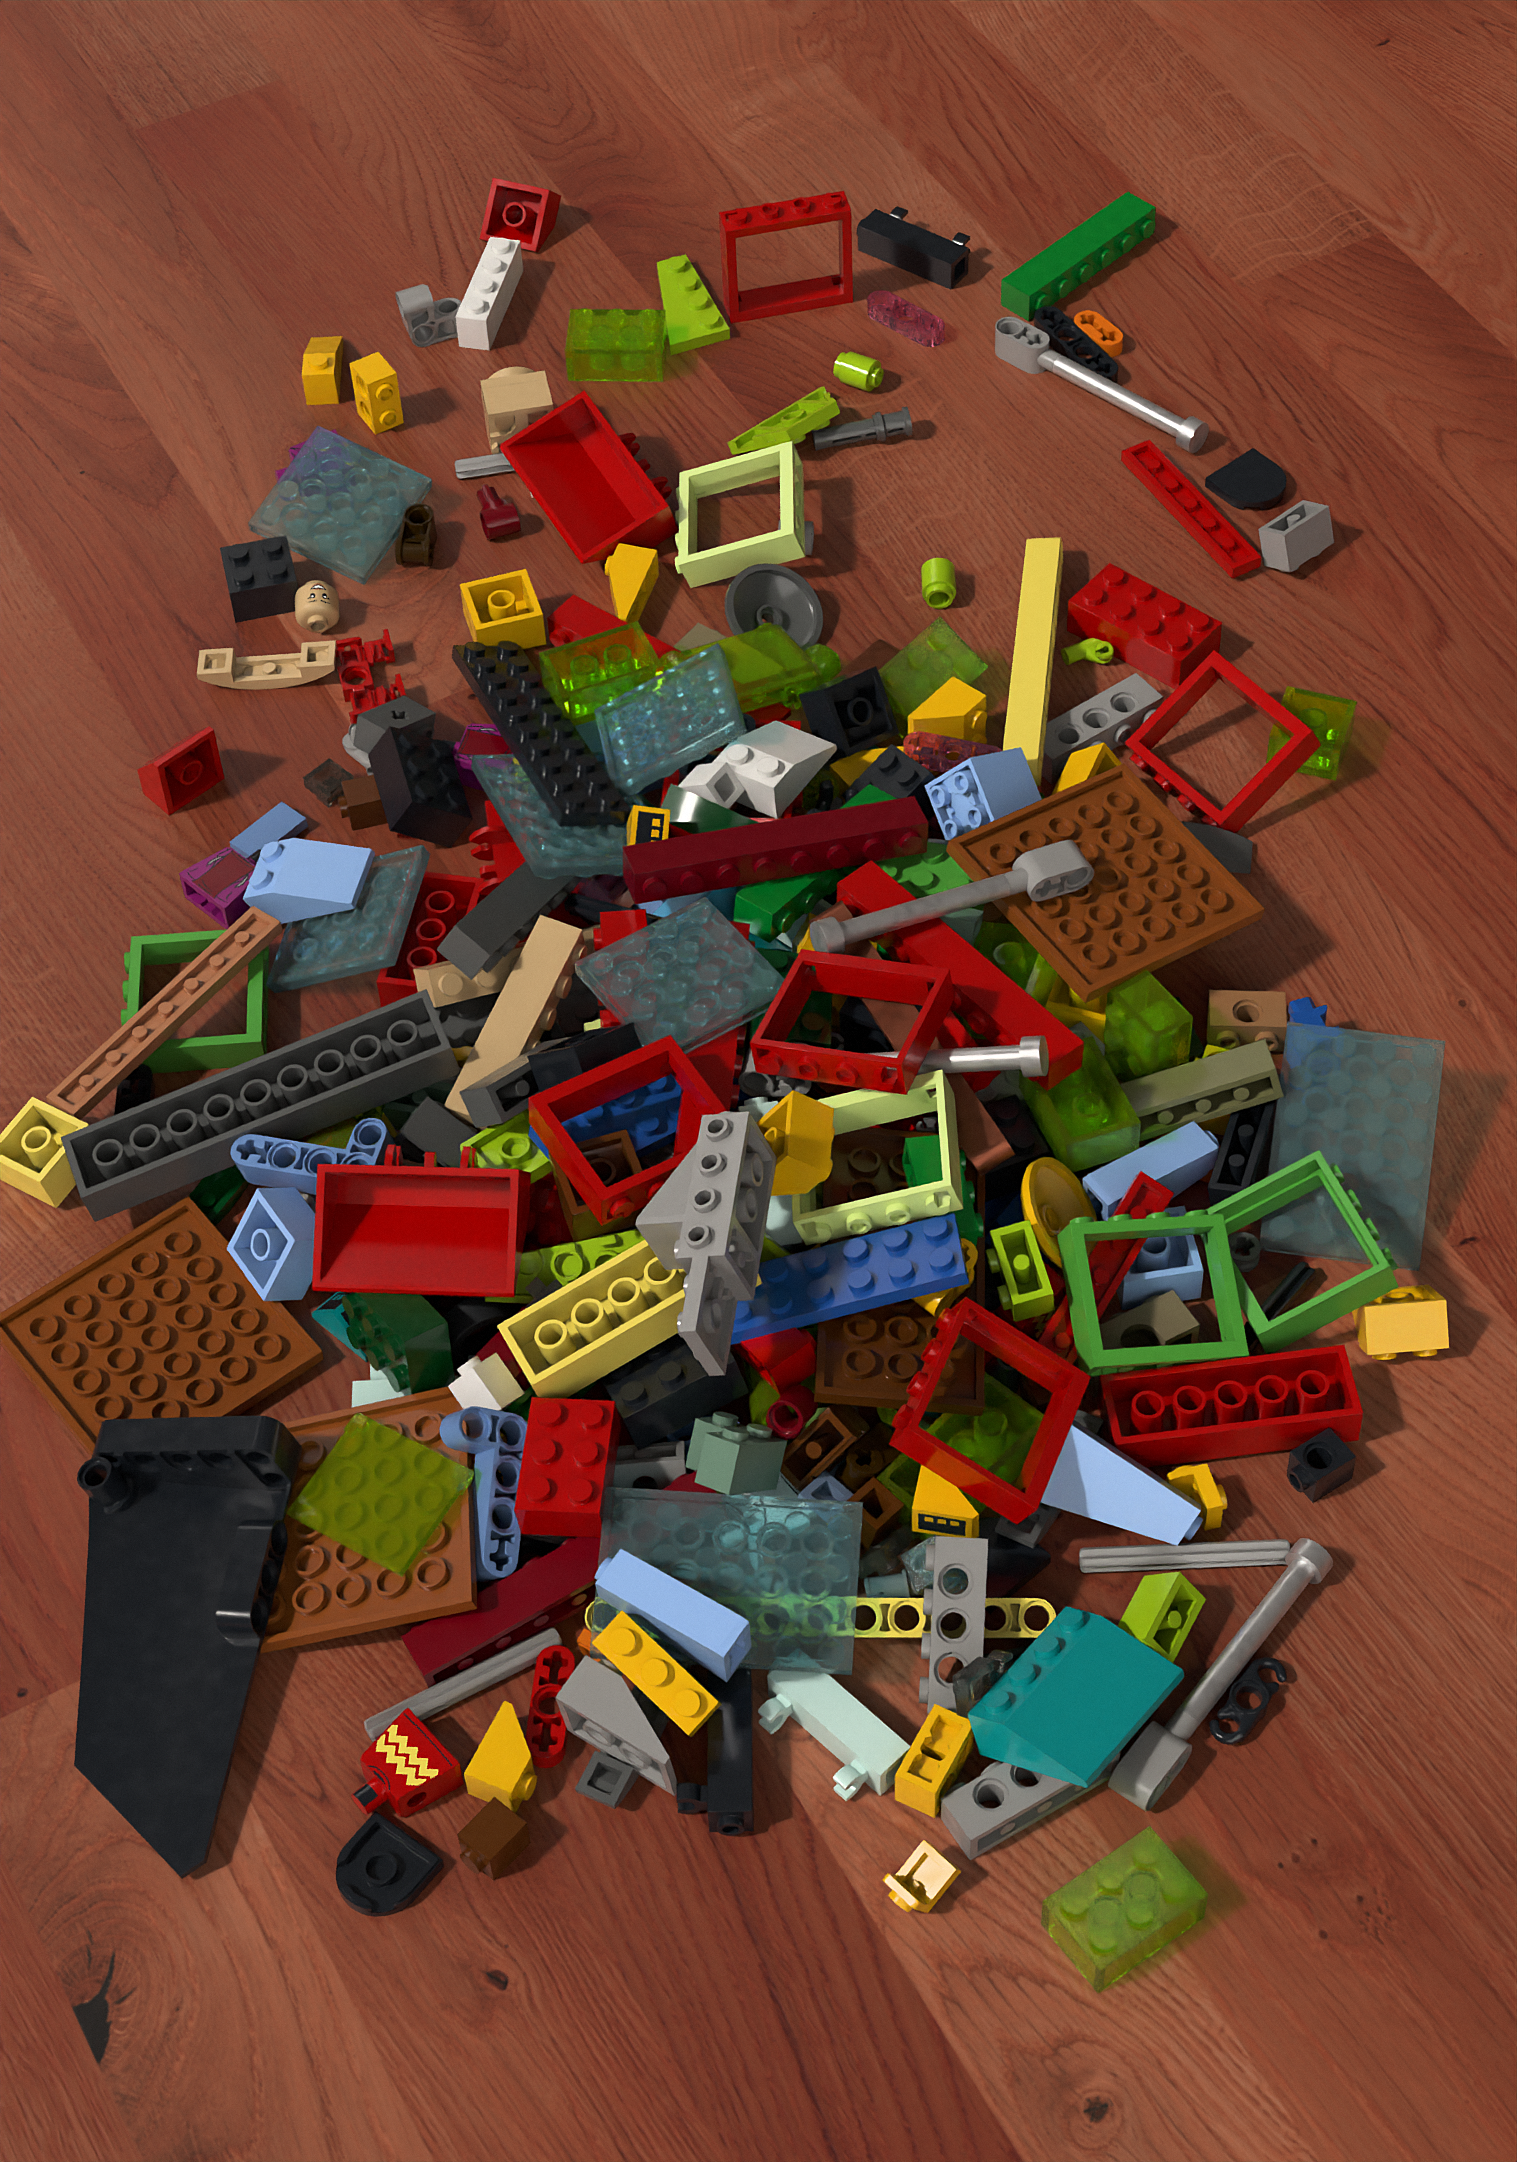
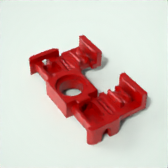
(355, 665)

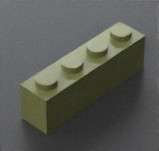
(1204, 1089)

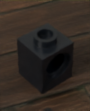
(1325, 1451)

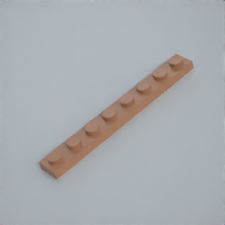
(164, 1013)

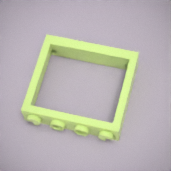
(732, 473)
(870, 1108)

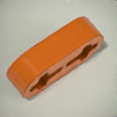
(1101, 331)

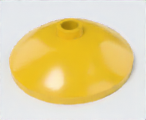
(1050, 1201)

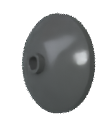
(779, 598)

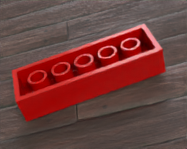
(1230, 1406)

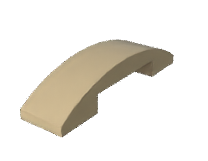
(267, 671)

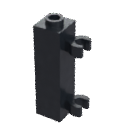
(913, 247)
(729, 1759)

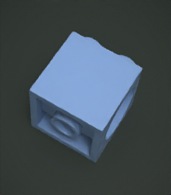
(982, 791)

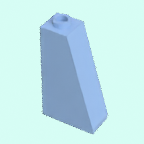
(1171, 1160)
(1115, 1489)
(675, 1613)

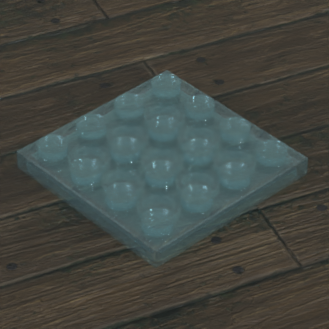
(340, 504)
(670, 721)
(356, 938)
(682, 977)

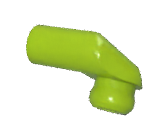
(1090, 650)

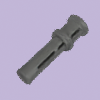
(877, 427)

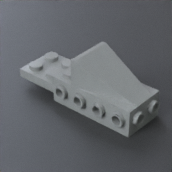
(713, 1227)

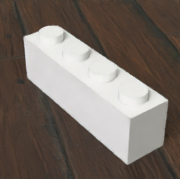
(489, 293)

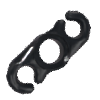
(1248, 1718)

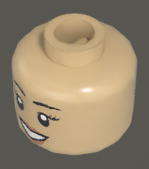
(317, 605)

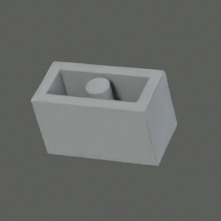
(1296, 536)

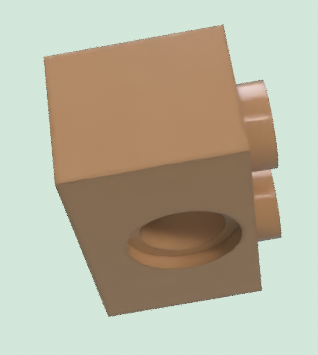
(1245, 1018)

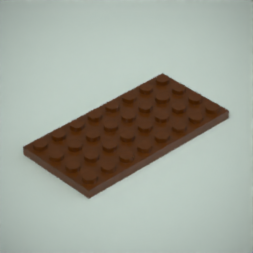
(878, 1351)

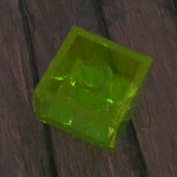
(1331, 722)

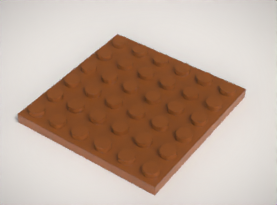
(1150, 891)
(155, 1331)
(339, 1593)

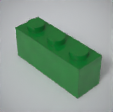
(923, 1166)

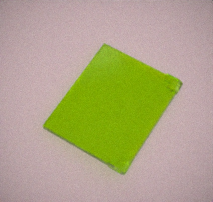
(380, 1494)

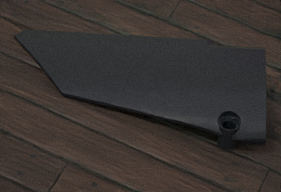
(177, 1613)

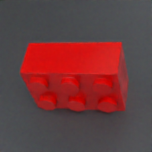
(567, 1466)

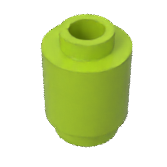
(858, 371)
(938, 582)

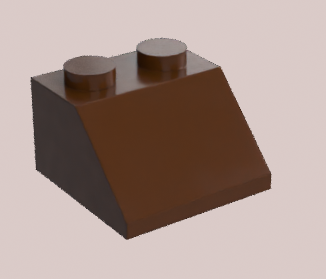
(613, 1161)

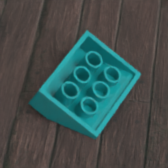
(1072, 1699)

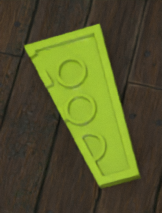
(690, 311)
(568, 1261)

